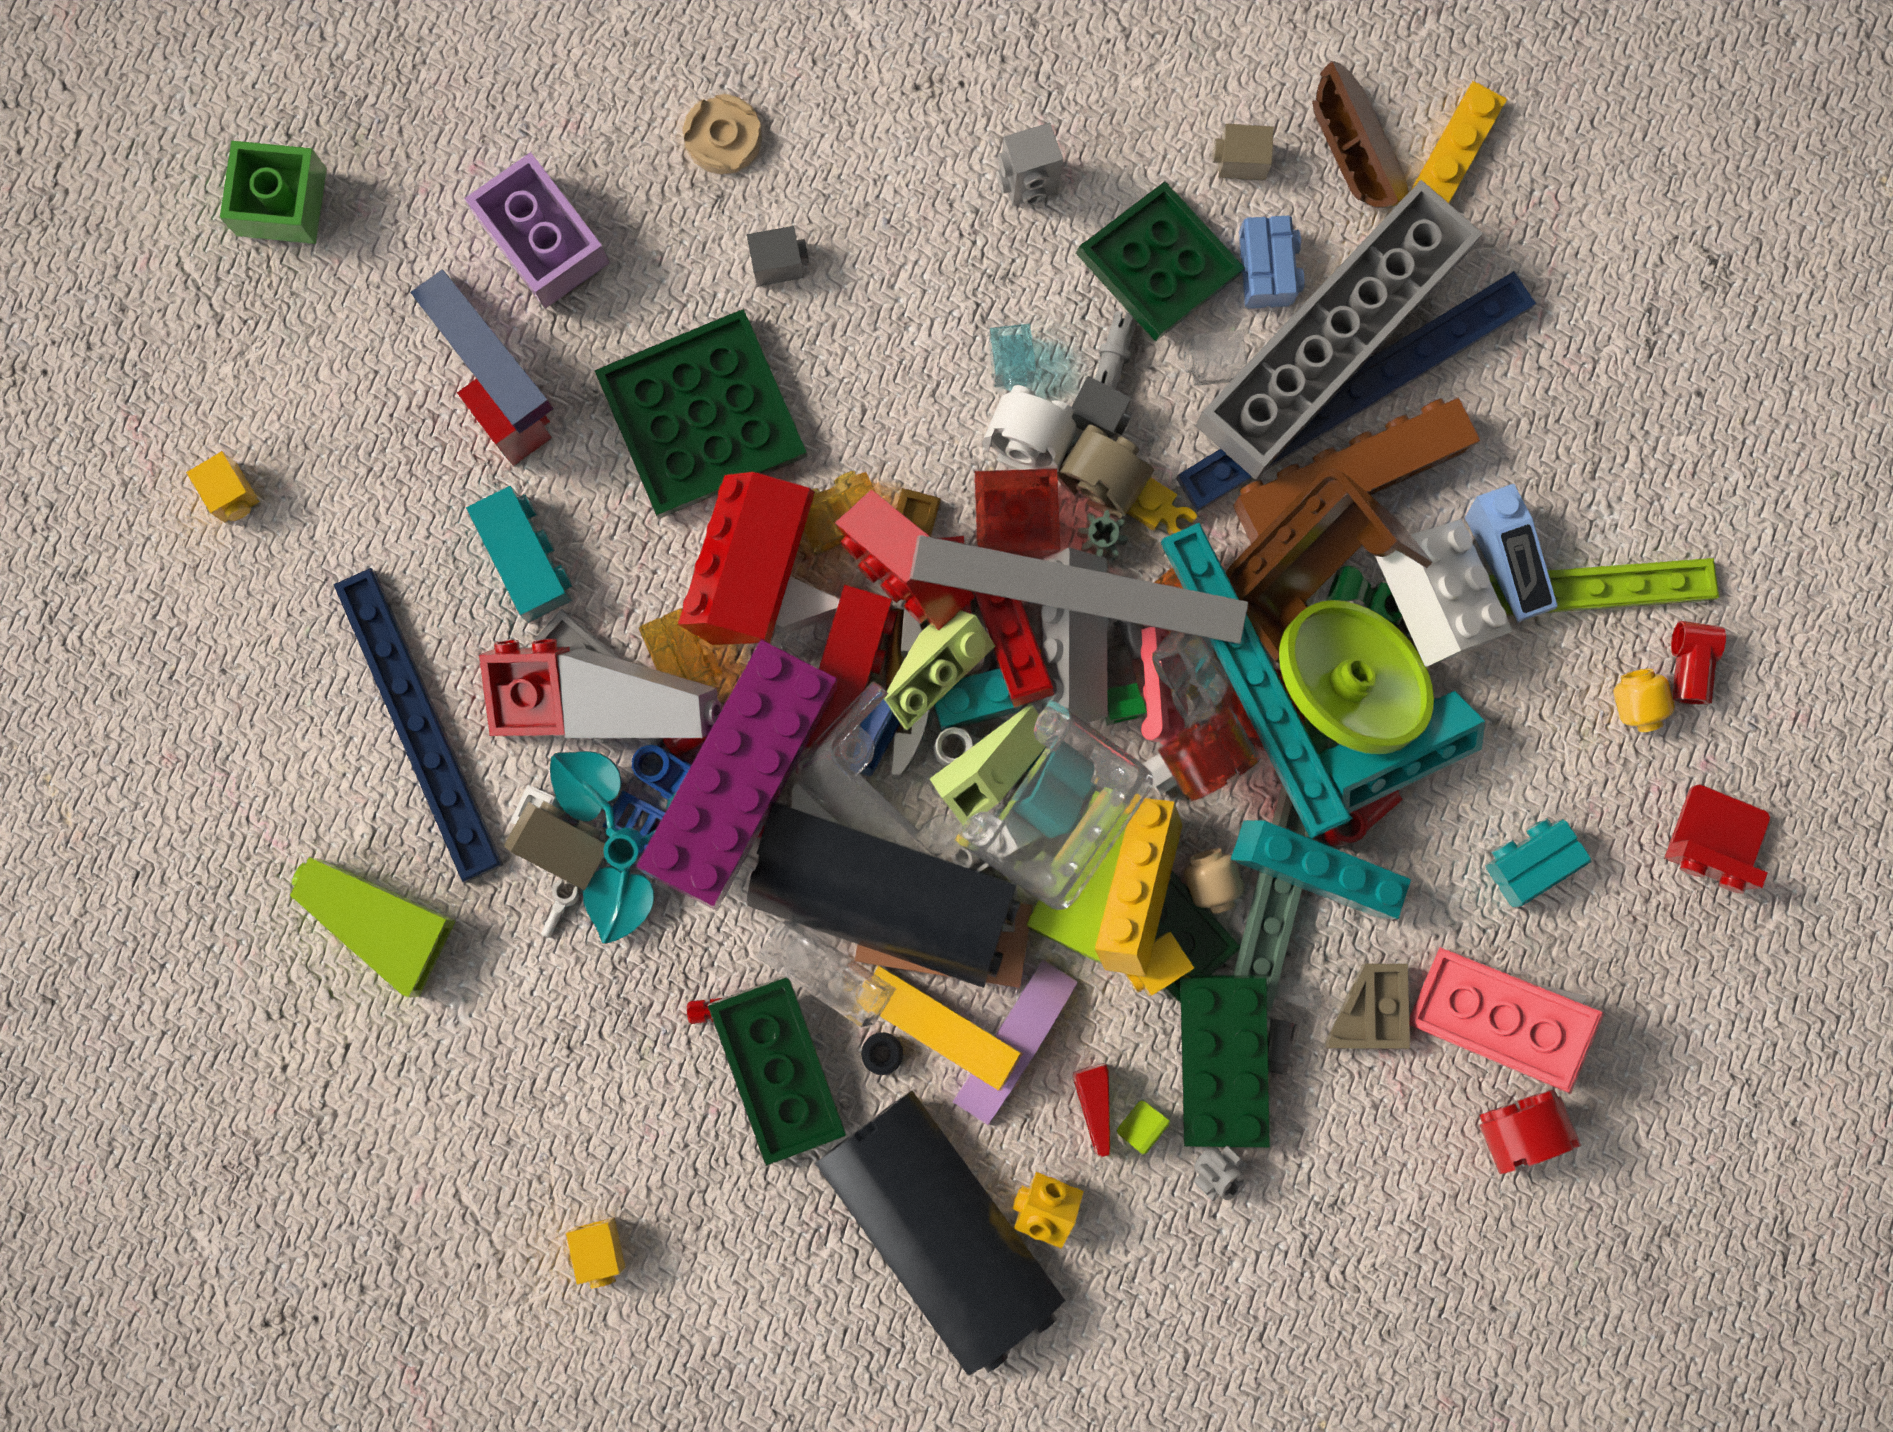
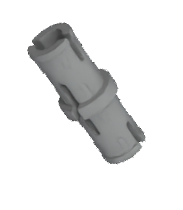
(1116, 349)

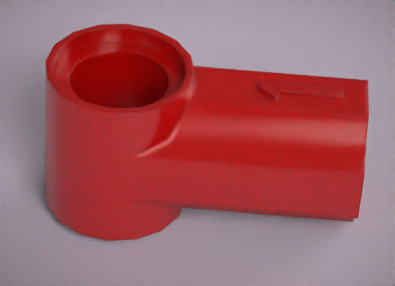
(1696, 653)
(1363, 820)

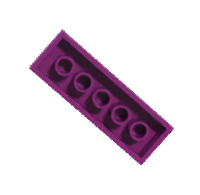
(738, 775)

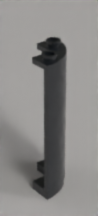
(881, 895)
(941, 1234)

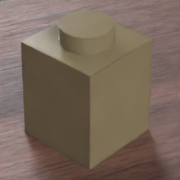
(1244, 152)

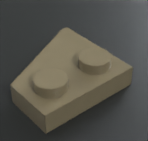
(1374, 1010)

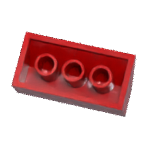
(746, 559)

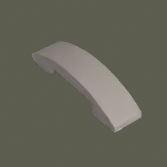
(907, 745)

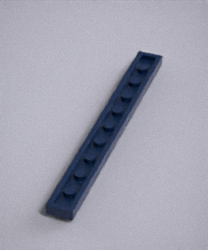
(1377, 379)

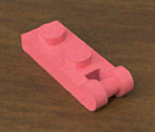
(1162, 716)

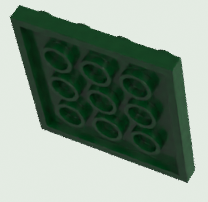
(700, 412)

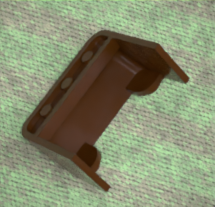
(1308, 547)

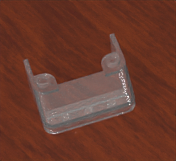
(832, 778)

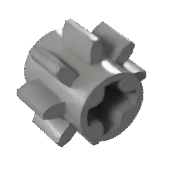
(1220, 1173)

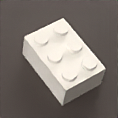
(1451, 601)

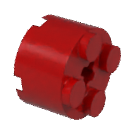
(1530, 1134)

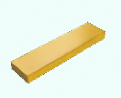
(948, 1032)

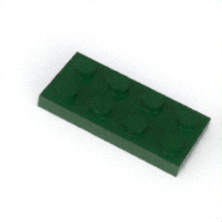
(1225, 1061)
(777, 1070)

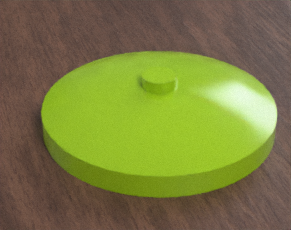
(1356, 677)

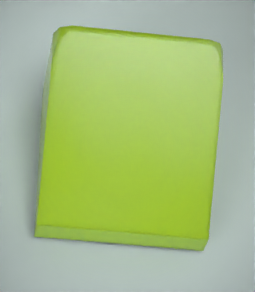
(1143, 1127)

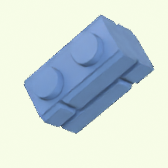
(1270, 261)

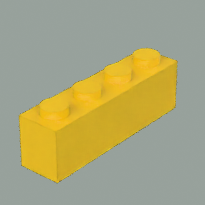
(1139, 888)

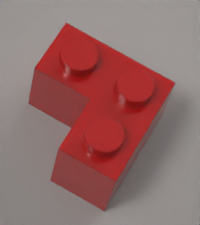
(499, 428)

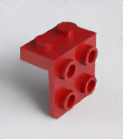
(1719, 839)

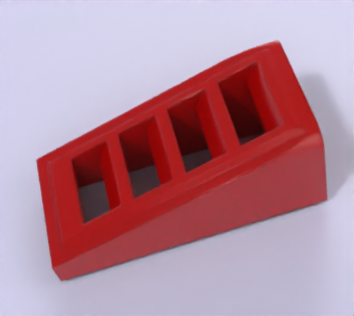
(1093, 1094)

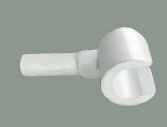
(559, 907)

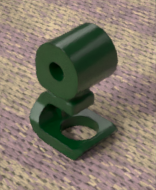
(1352, 586)

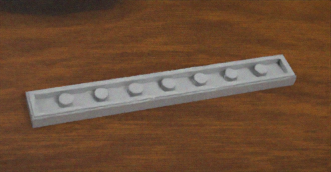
(1077, 589)

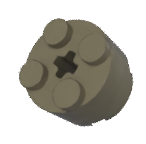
(1105, 472)

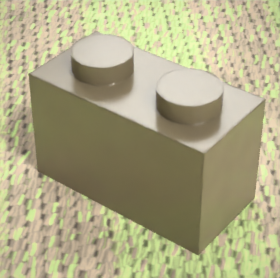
(556, 844)

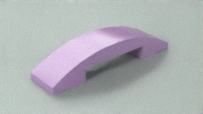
(1023, 1030)

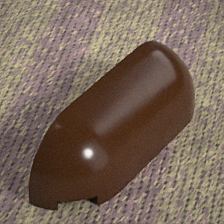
(1358, 139)

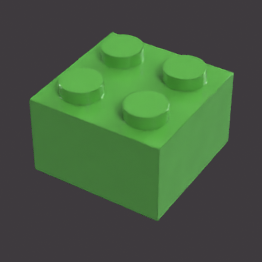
(273, 192)

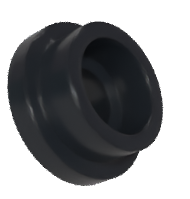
(878, 1067)

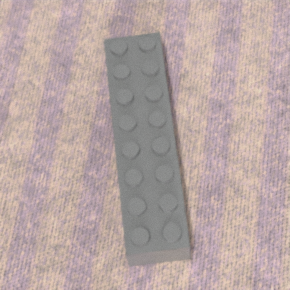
(1338, 329)

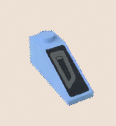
(1512, 551)

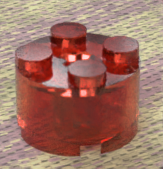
(1209, 754)

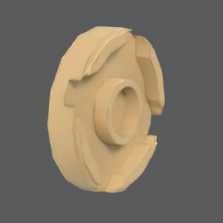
(722, 134)

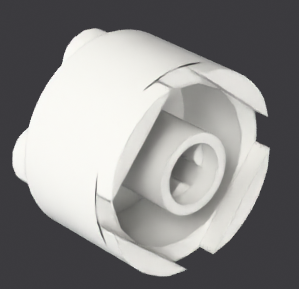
(1030, 431)

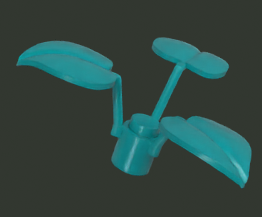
(612, 898)

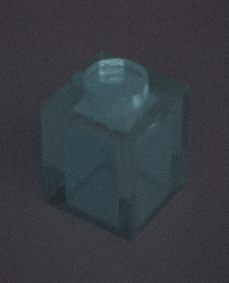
(1012, 356)

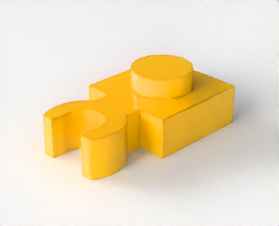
(1156, 506)

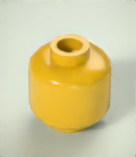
(1644, 699)

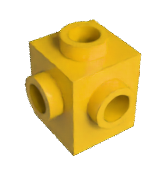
(1047, 1209)

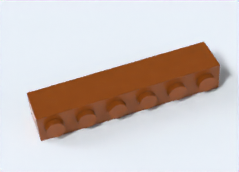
(1370, 460)

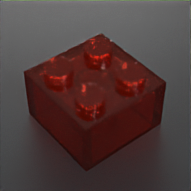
(1017, 511)

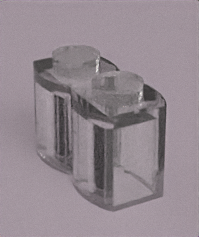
(1192, 673)

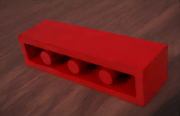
(854, 648)

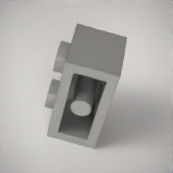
(1030, 165)

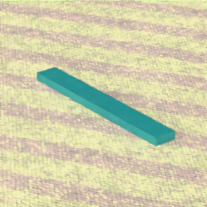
(1261, 691)

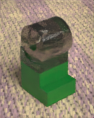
(1122, 689)

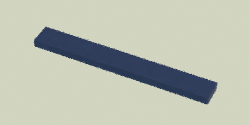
(418, 725)

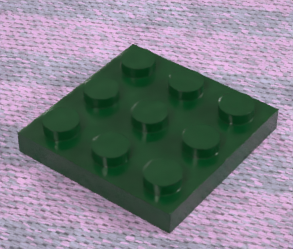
(1160, 260)

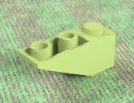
(936, 665)
(990, 767)

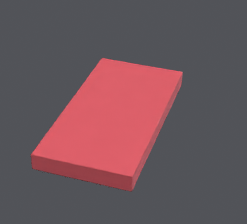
(1506, 1020)

